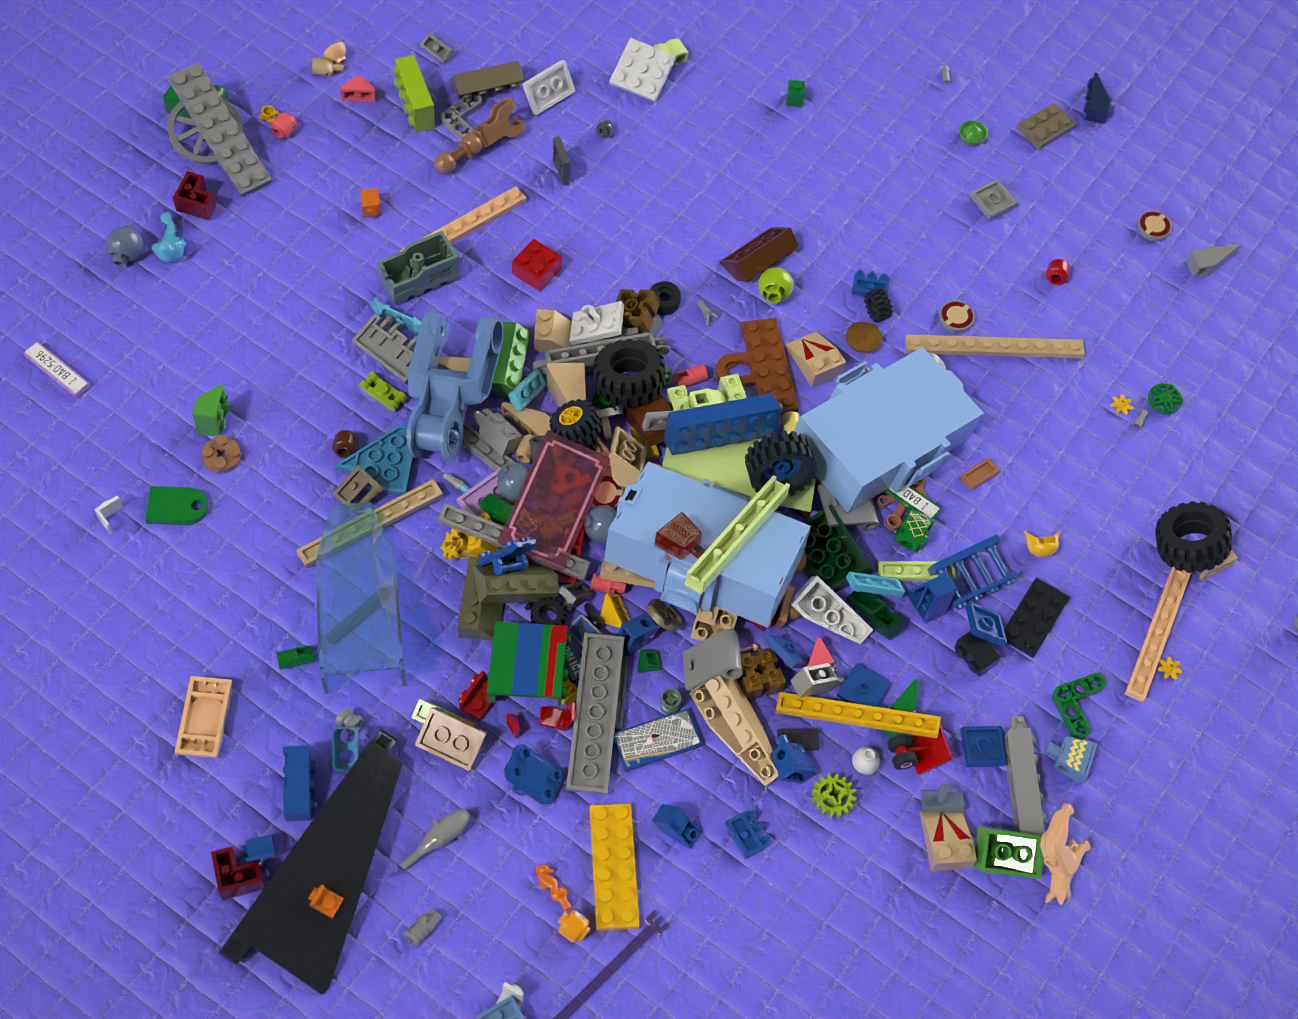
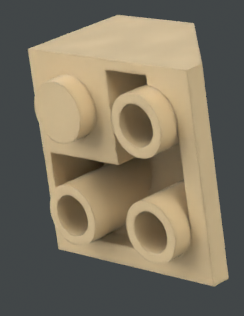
(712, 622)

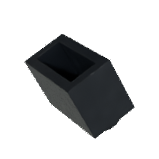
(977, 653)

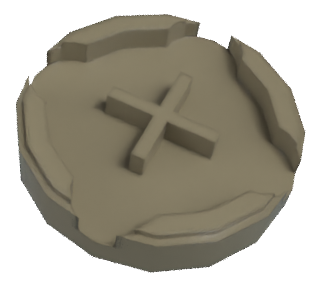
(664, 615)

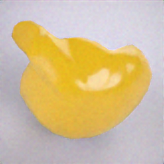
(1042, 546)

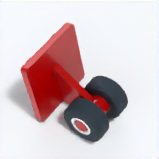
(919, 751)

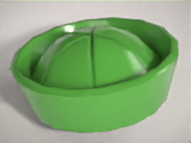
(972, 132)

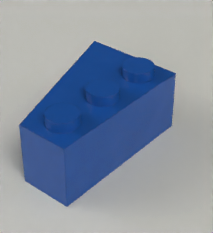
(933, 597)
(298, 783)

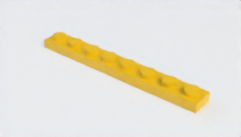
(858, 715)

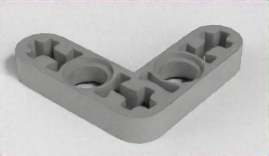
(457, 117)

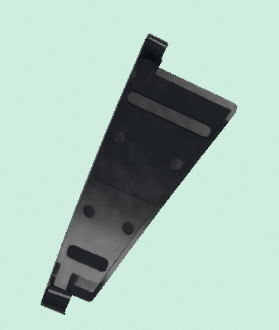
(330, 852)

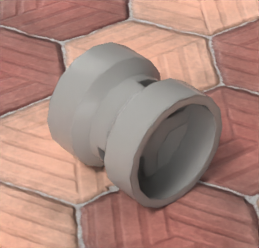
(347, 718)

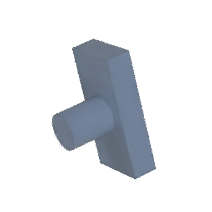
(942, 800)

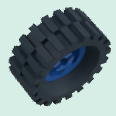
(776, 450)

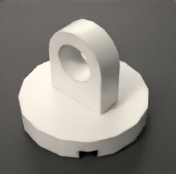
(604, 414)

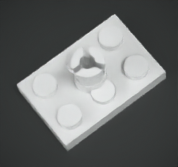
(548, 87)
(596, 323)

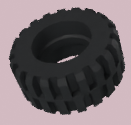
(629, 389)
(1196, 554)

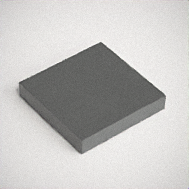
(561, 161)

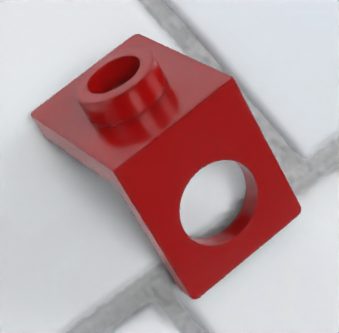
(557, 718)

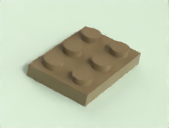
(1046, 126)

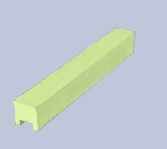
(736, 535)

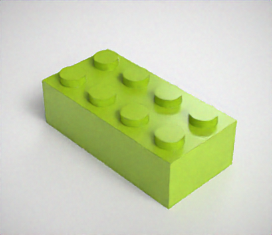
(414, 93)

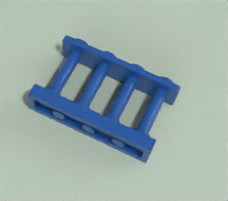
(973, 553)

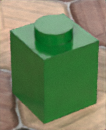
(795, 93)

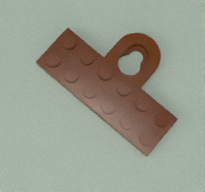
(766, 360)

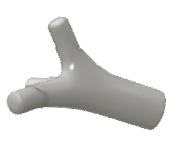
(706, 311)

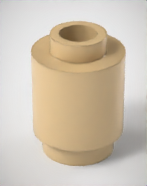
(523, 451)

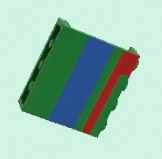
(528, 661)

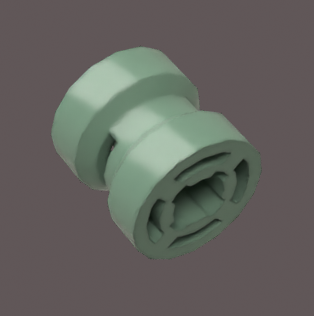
(671, 697)

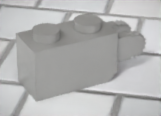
(497, 432)
(816, 680)

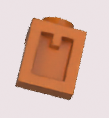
(325, 901)

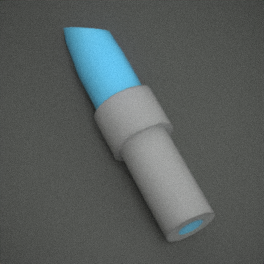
(458, 484)

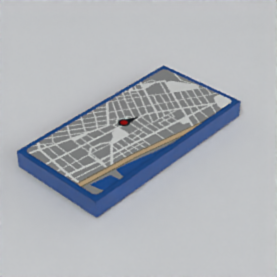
(656, 740)

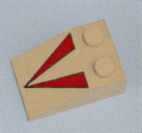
(816, 358)
(947, 841)

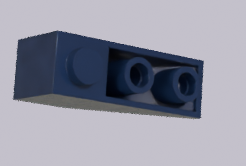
(1097, 101)

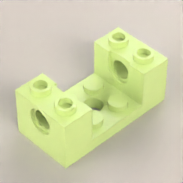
(730, 385)

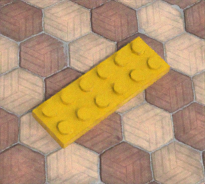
(613, 867)

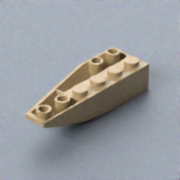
(736, 724)

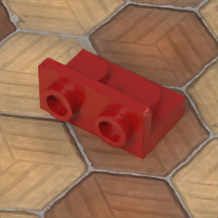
(474, 700)

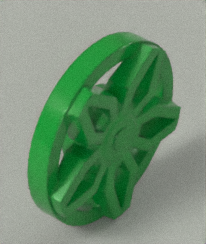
(1165, 398)

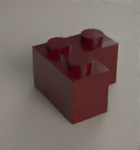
(192, 197)
(235, 879)

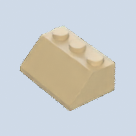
(626, 458)

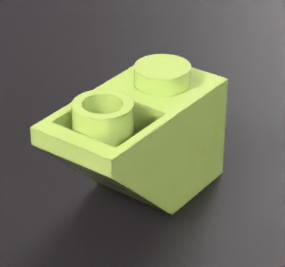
(705, 397)

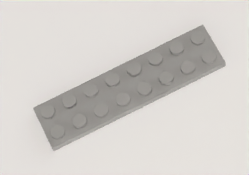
(219, 129)
(595, 714)

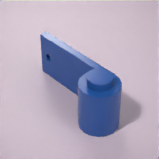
(259, 848)

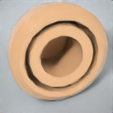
(336, 52)

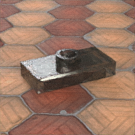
(805, 737)

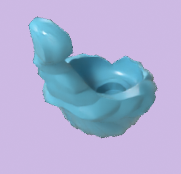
(170, 247)

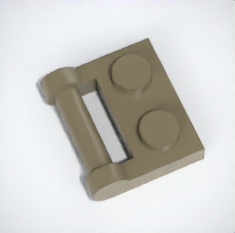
(355, 484)

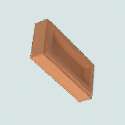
(979, 474)

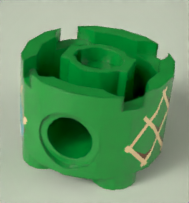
(913, 530)

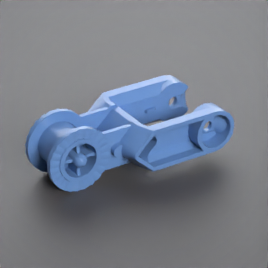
(443, 393)

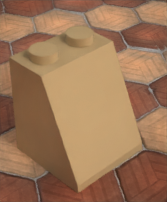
(566, 382)

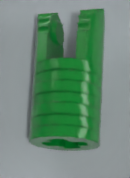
(295, 657)

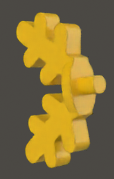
(450, 551)

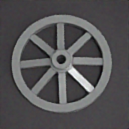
(175, 141)

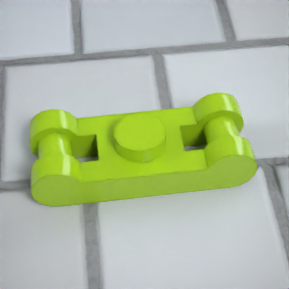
(382, 391)

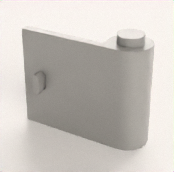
(863, 515)
(713, 658)

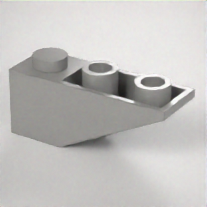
(1208, 260)

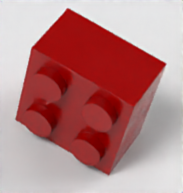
(536, 264)

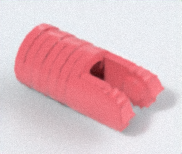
(690, 376)

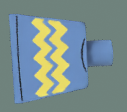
(1073, 757)

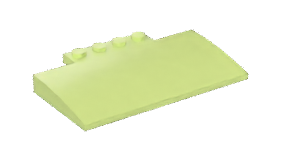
(727, 469)

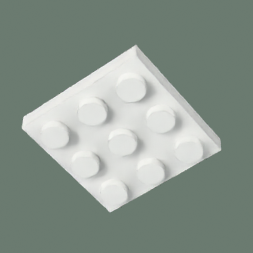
(642, 69)

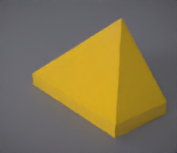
(614, 610)

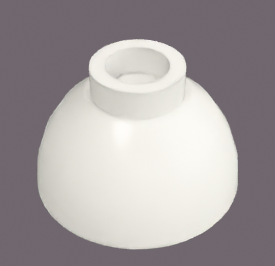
(866, 760)

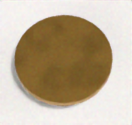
(863, 337)

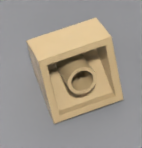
(551, 331)

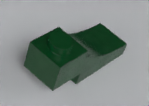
(877, 613)

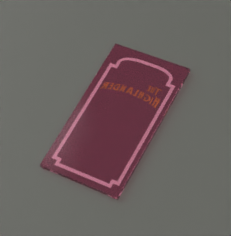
(555, 499)

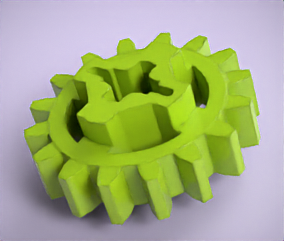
(828, 803)

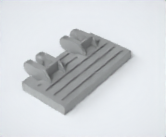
(386, 347)

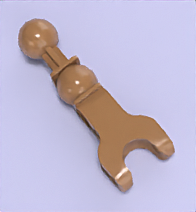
(484, 135)

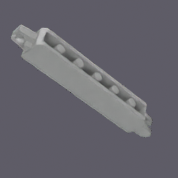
(587, 352)
(1023, 778)

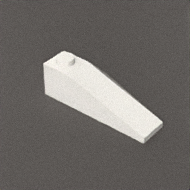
(824, 607)

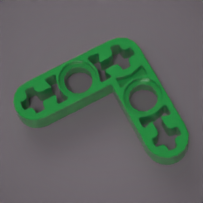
(1070, 699)

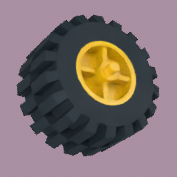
(576, 422)

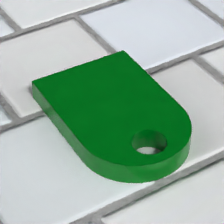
(175, 506)

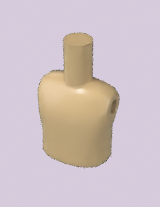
(325, 67)

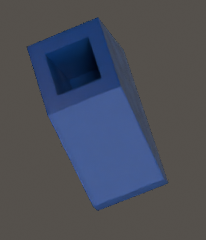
(676, 825)

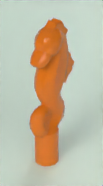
(557, 893)

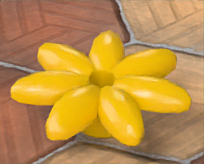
(1122, 404)
(1169, 668)

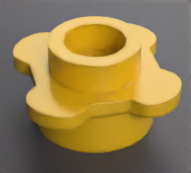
(268, 114)

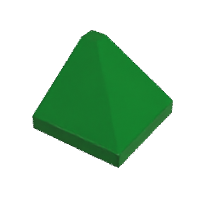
(648, 661)

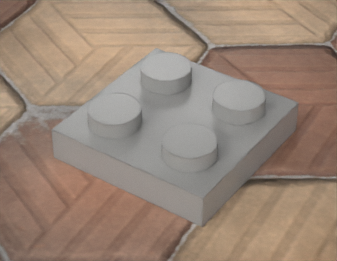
(993, 199)

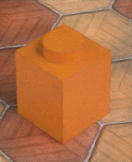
(370, 202)

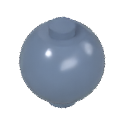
(124, 245)
(511, 480)
(598, 522)

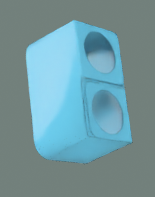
(338, 765)

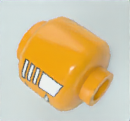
(573, 926)

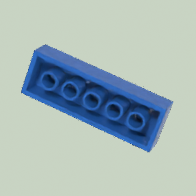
(721, 424)

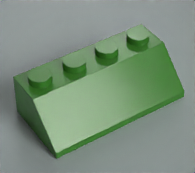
(510, 360)

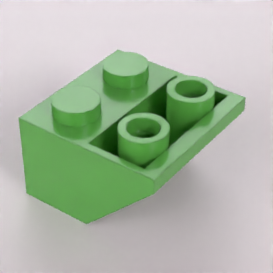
(211, 411)

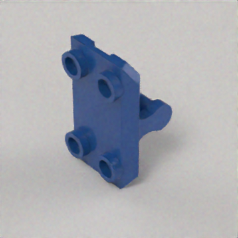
(512, 550)
(533, 775)

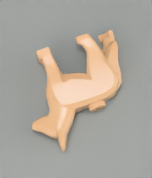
(1061, 858)

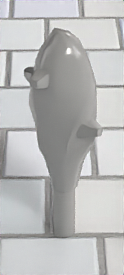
(441, 834)

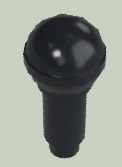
(594, 619)

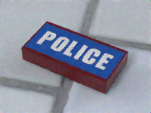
(574, 663)

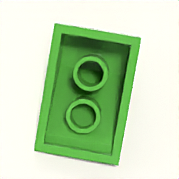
(1008, 852)

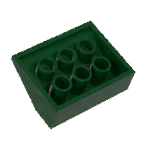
(833, 552)

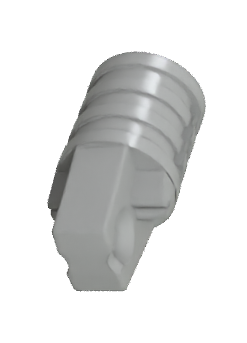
(421, 927)

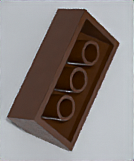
(760, 253)

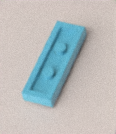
(527, 390)
(875, 584)

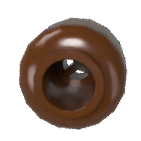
(345, 443)

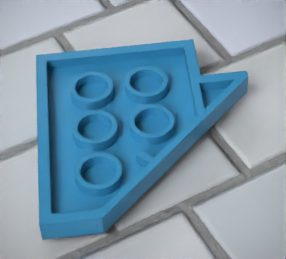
(385, 461)

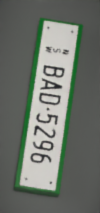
(911, 498)

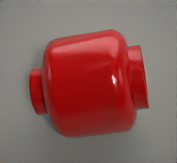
(1058, 271)

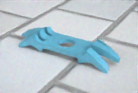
(384, 310)

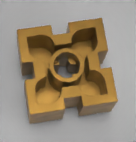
(638, 308)
(770, 680)

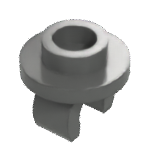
(604, 129)

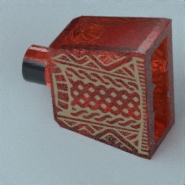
(680, 538)

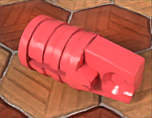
(606, 586)

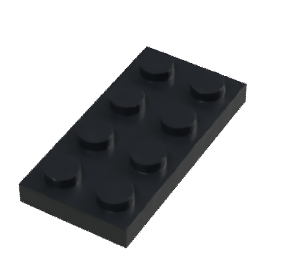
(1035, 617)

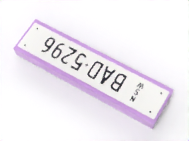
(56, 369)

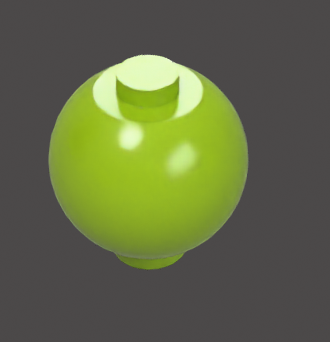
(775, 285)

